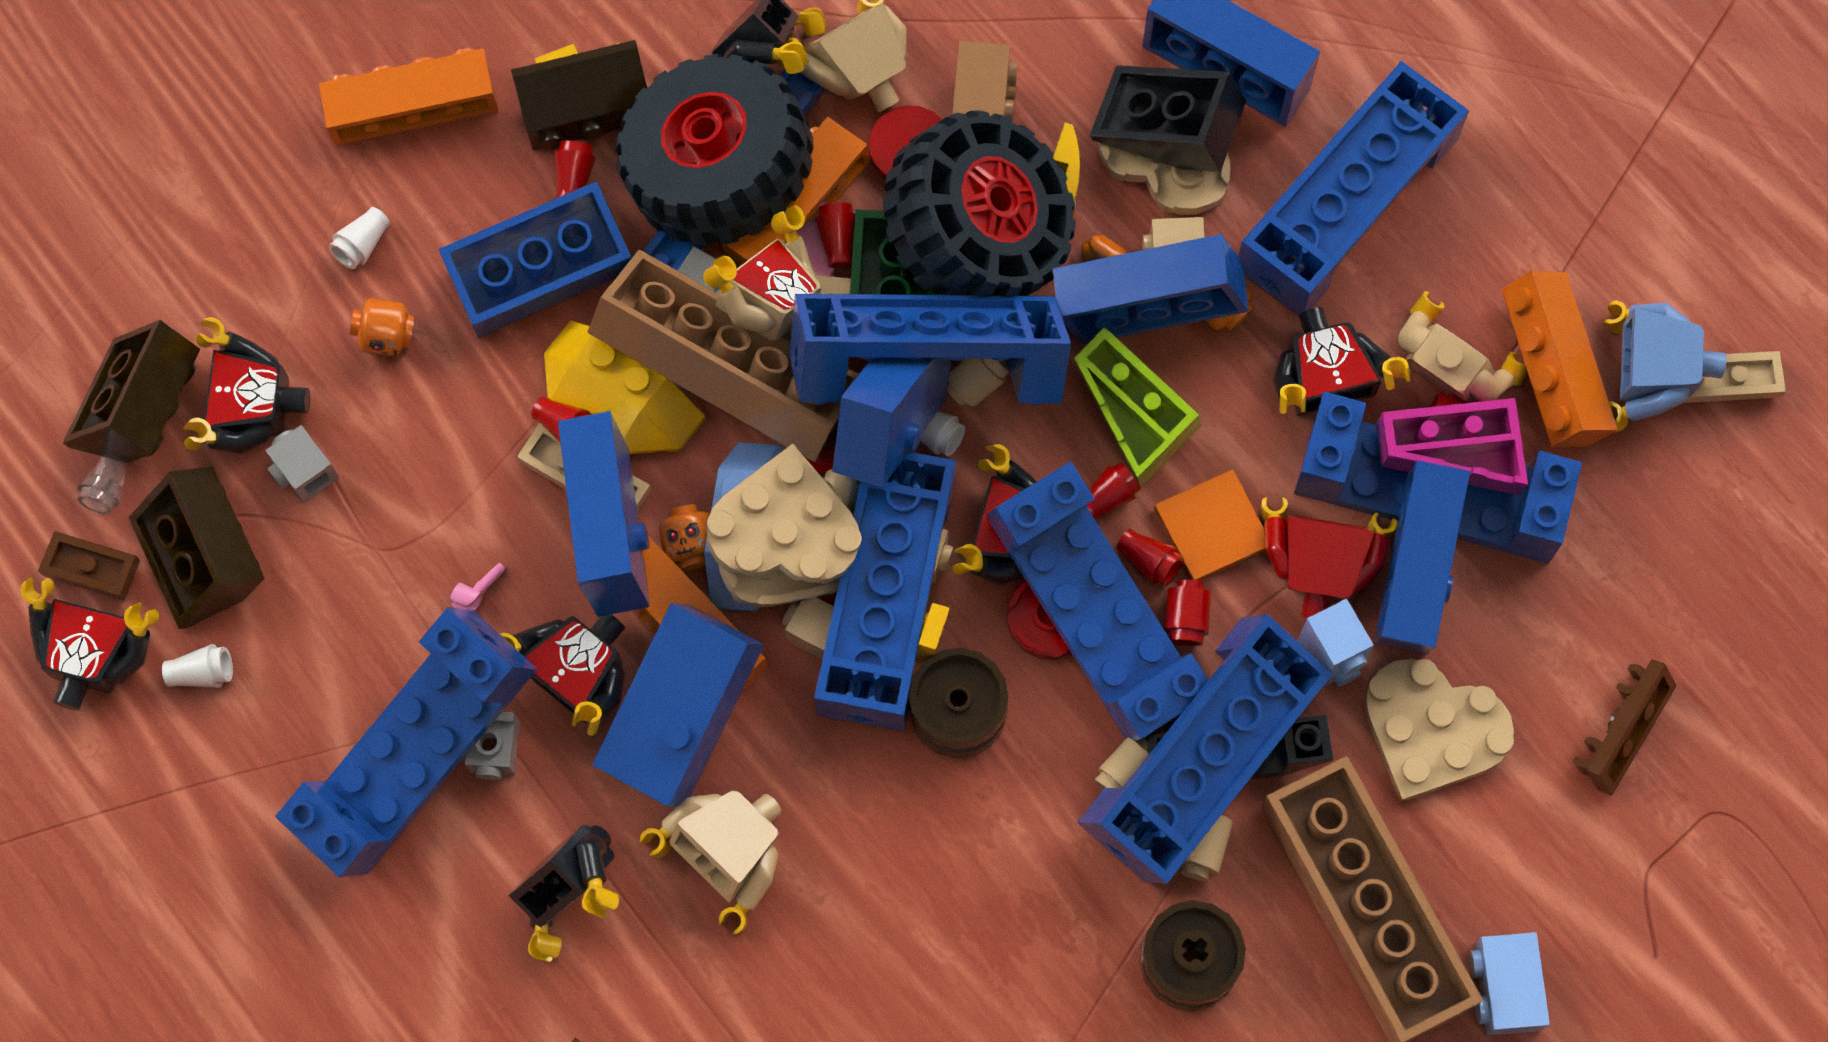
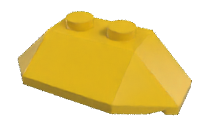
(601, 379)

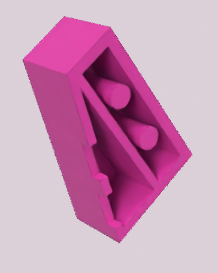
(1462, 436)

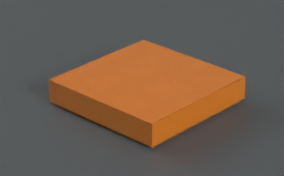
(1212, 526)

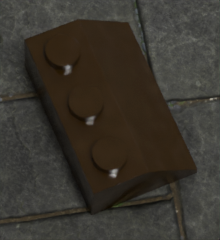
(579, 94)
(133, 394)
(195, 545)

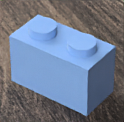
(1337, 642)
(1509, 984)

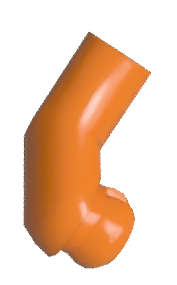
(1100, 247)

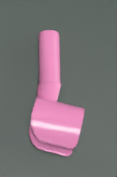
(470, 598)

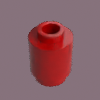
(1187, 613)

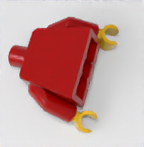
(1323, 555)

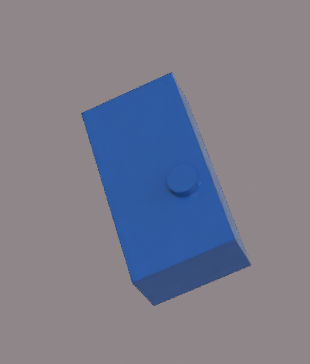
(1221, 36)
(536, 259)
(1152, 288)
(887, 414)
(604, 514)
(1422, 558)
(678, 704)

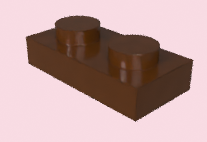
(89, 565)

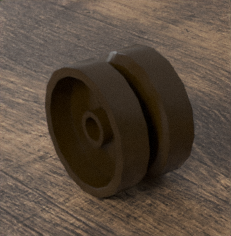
(958, 676)
(1199, 929)

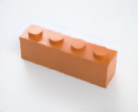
(408, 96)
(836, 164)
(1559, 359)
(671, 585)

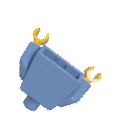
(1659, 359)

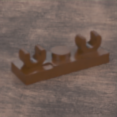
(1628, 725)

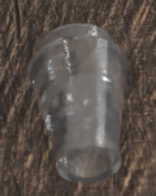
(103, 486)

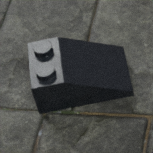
(1171, 115)

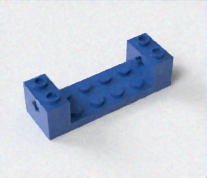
(1350, 187)
(868, 326)
(1346, 470)
(885, 595)
(1096, 604)
(410, 745)
(1208, 751)

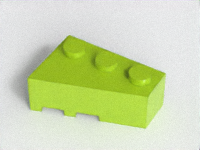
(1136, 405)

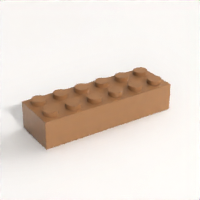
(685, 337)
(1371, 902)

